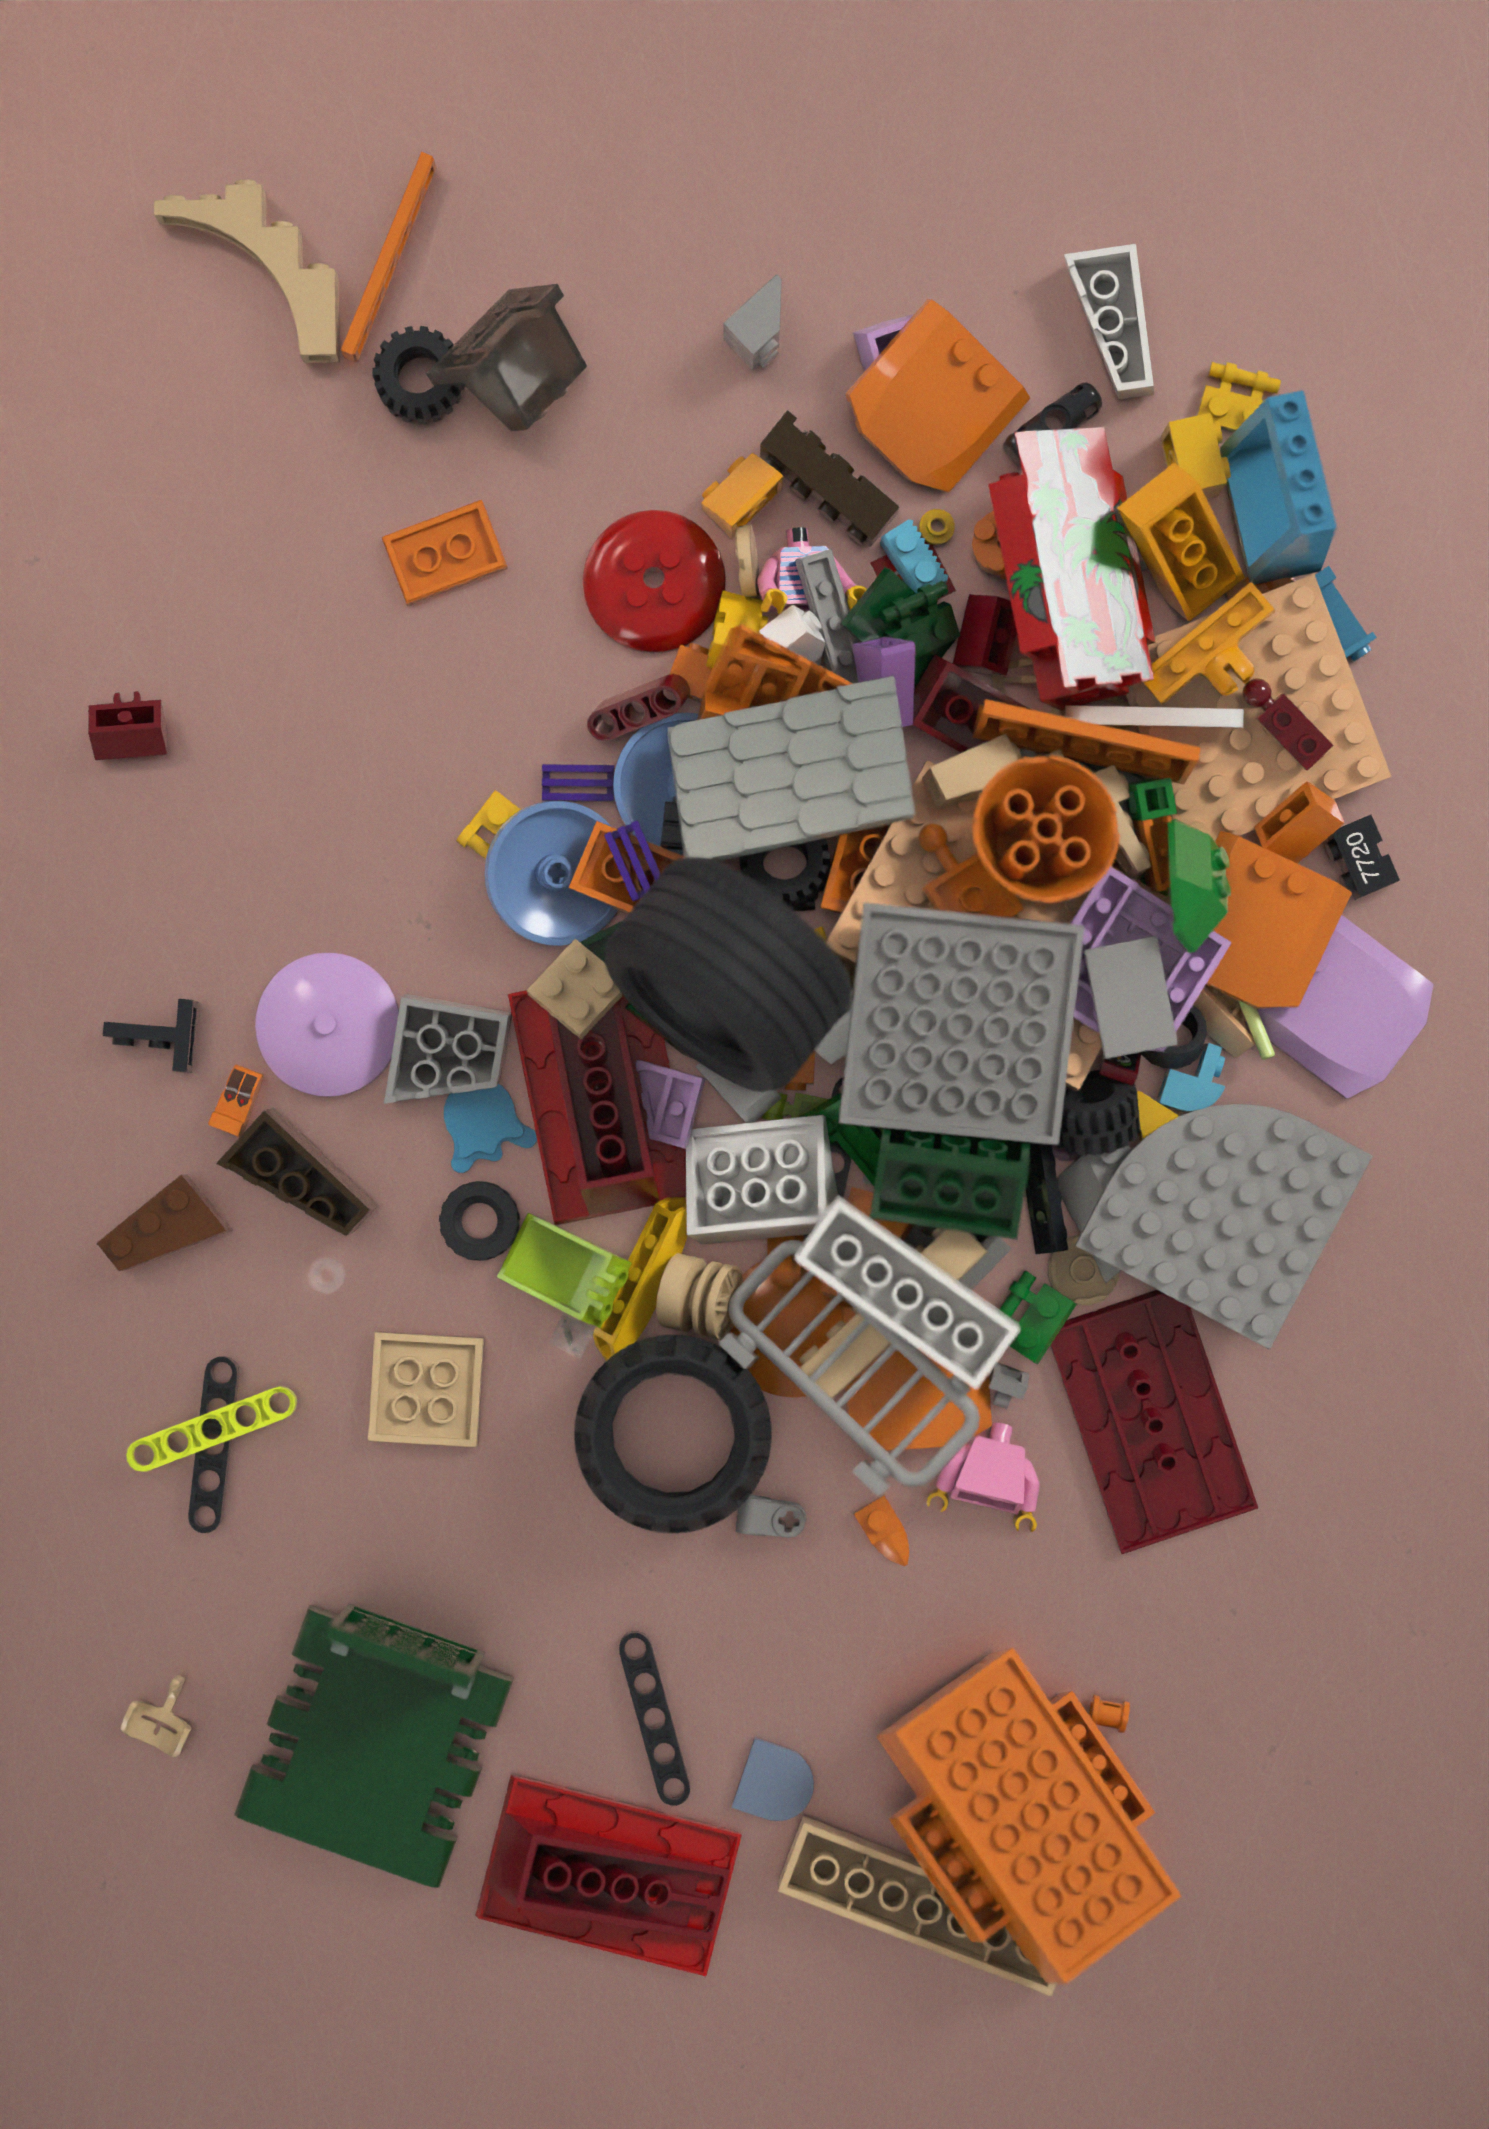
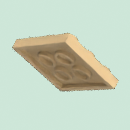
(425, 1389)

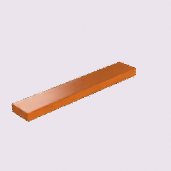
(389, 257)

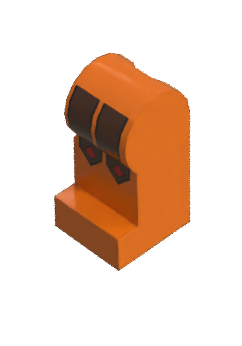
(237, 1101)

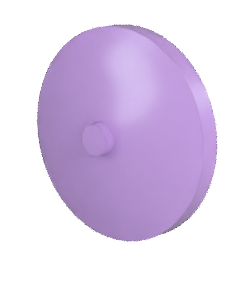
(327, 1024)

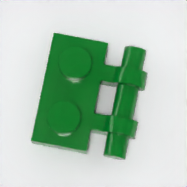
(1041, 1320)

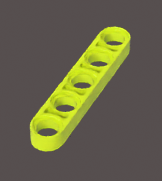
(198, 1441)

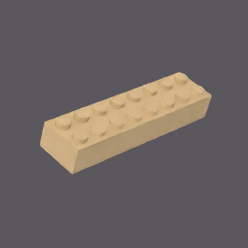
(894, 1897)

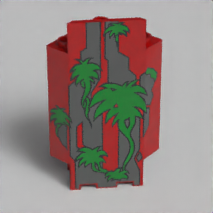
(1073, 568)

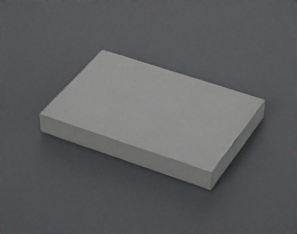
(1130, 997)

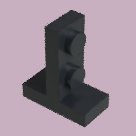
(160, 1037)

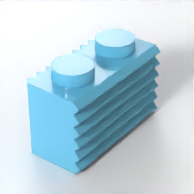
(912, 556)

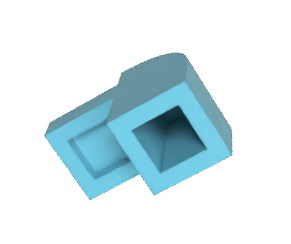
(1189, 1092)

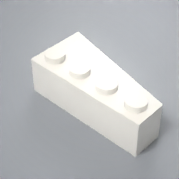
(1113, 303)

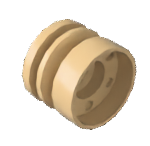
(697, 1296)

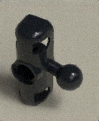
(1067, 409)

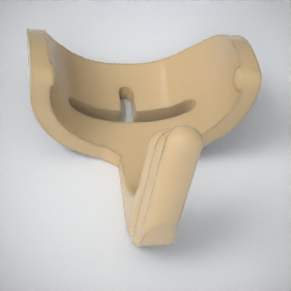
(143, 1729)

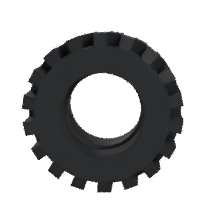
(389, 364)
(796, 889)
(1099, 1116)

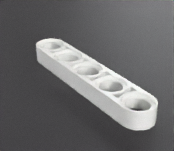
(1157, 716)

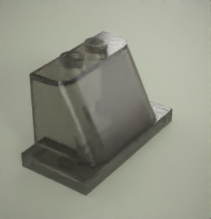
(515, 357)

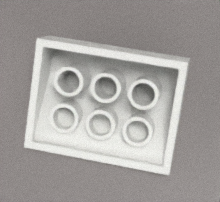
(758, 1179)

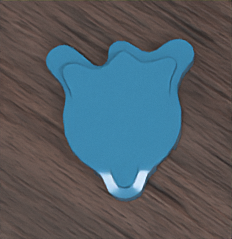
(480, 1125)

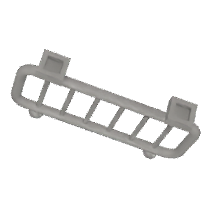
(884, 1464)

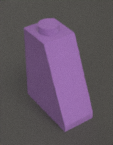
(889, 658)

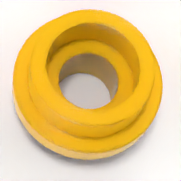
(931, 536)

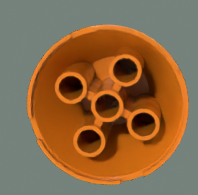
(1046, 828)

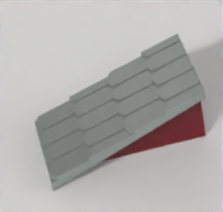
(791, 771)

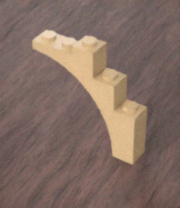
(242, 220)
(968, 773)

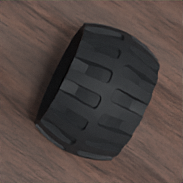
(684, 1509)

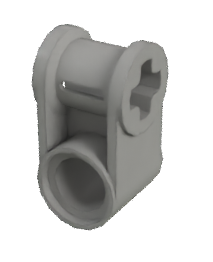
(762, 1517)

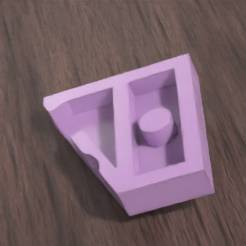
(670, 1102)

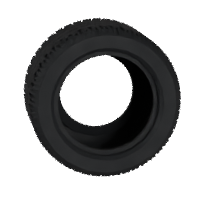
(728, 973)

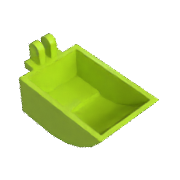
(564, 1270)

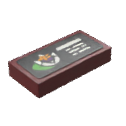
(1121, 1068)

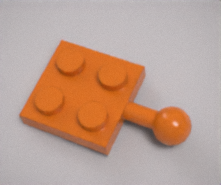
(965, 885)

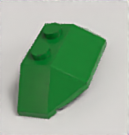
(1196, 883)

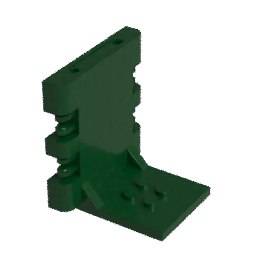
(375, 1742)

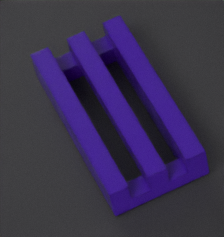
(577, 797)
(623, 833)

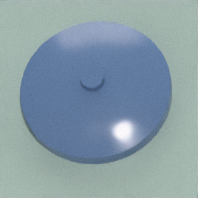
(646, 778)
(532, 872)

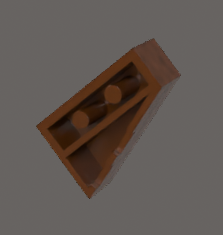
(163, 1225)

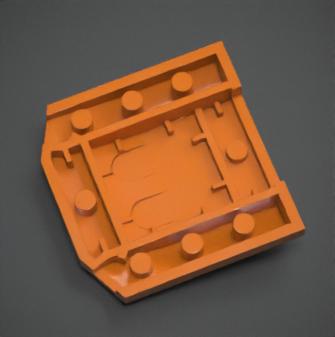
(934, 399)
(1276, 924)
(912, 1405)

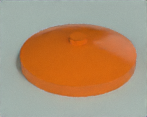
(787, 1327)

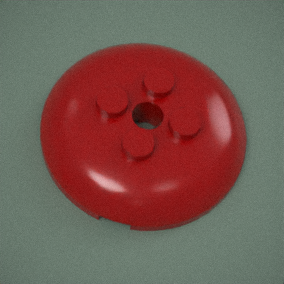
(660, 616)

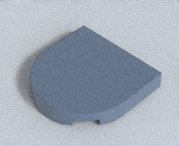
(774, 1782)

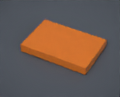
(444, 552)

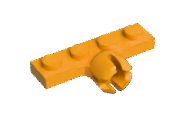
(1212, 648)

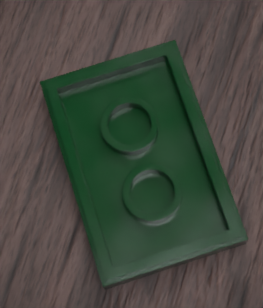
(865, 621)

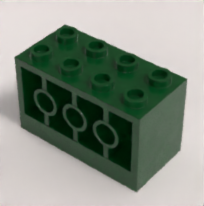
(951, 1181)

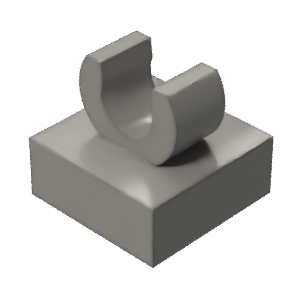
(1007, 1383)

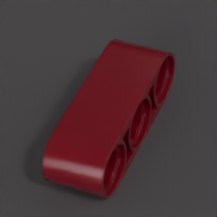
(628, 719)

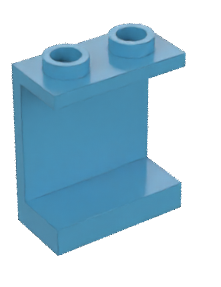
(1350, 632)

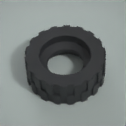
(452, 1214)

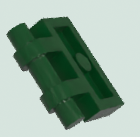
(927, 629)

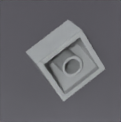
(756, 326)

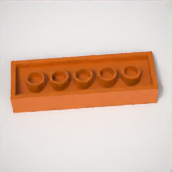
(1086, 741)

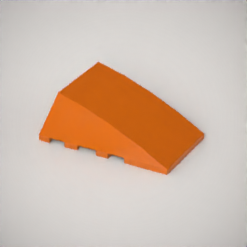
(759, 673)

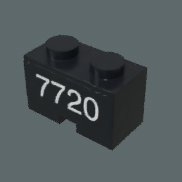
(1360, 858)

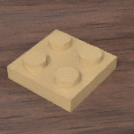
(576, 989)

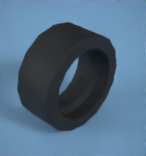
(1181, 1056)

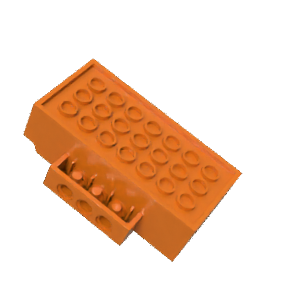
(1026, 1818)

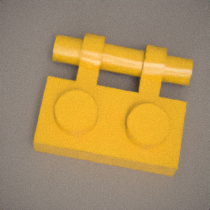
(1233, 408)

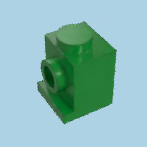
(1151, 799)

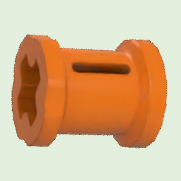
(1109, 1713)

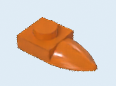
(884, 1530)

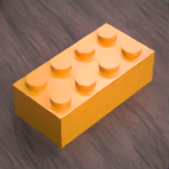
(1181, 541)

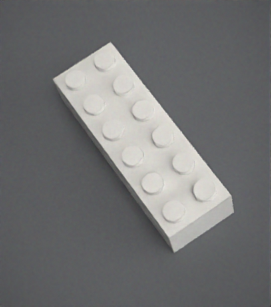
(907, 1292)

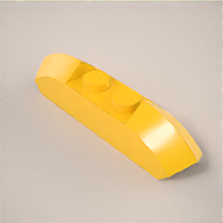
(636, 1301)

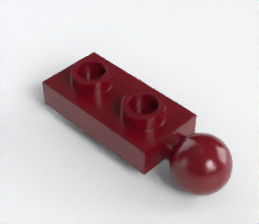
(1286, 723)

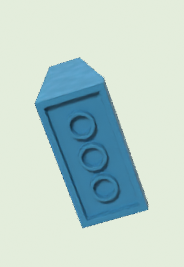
(1279, 491)

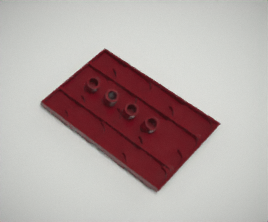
(1159, 1446)

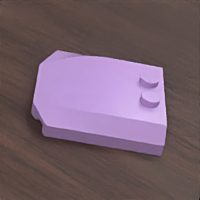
(1124, 912)
(1354, 1014)

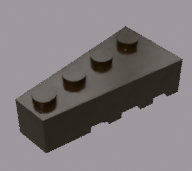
(827, 481)
(298, 1173)

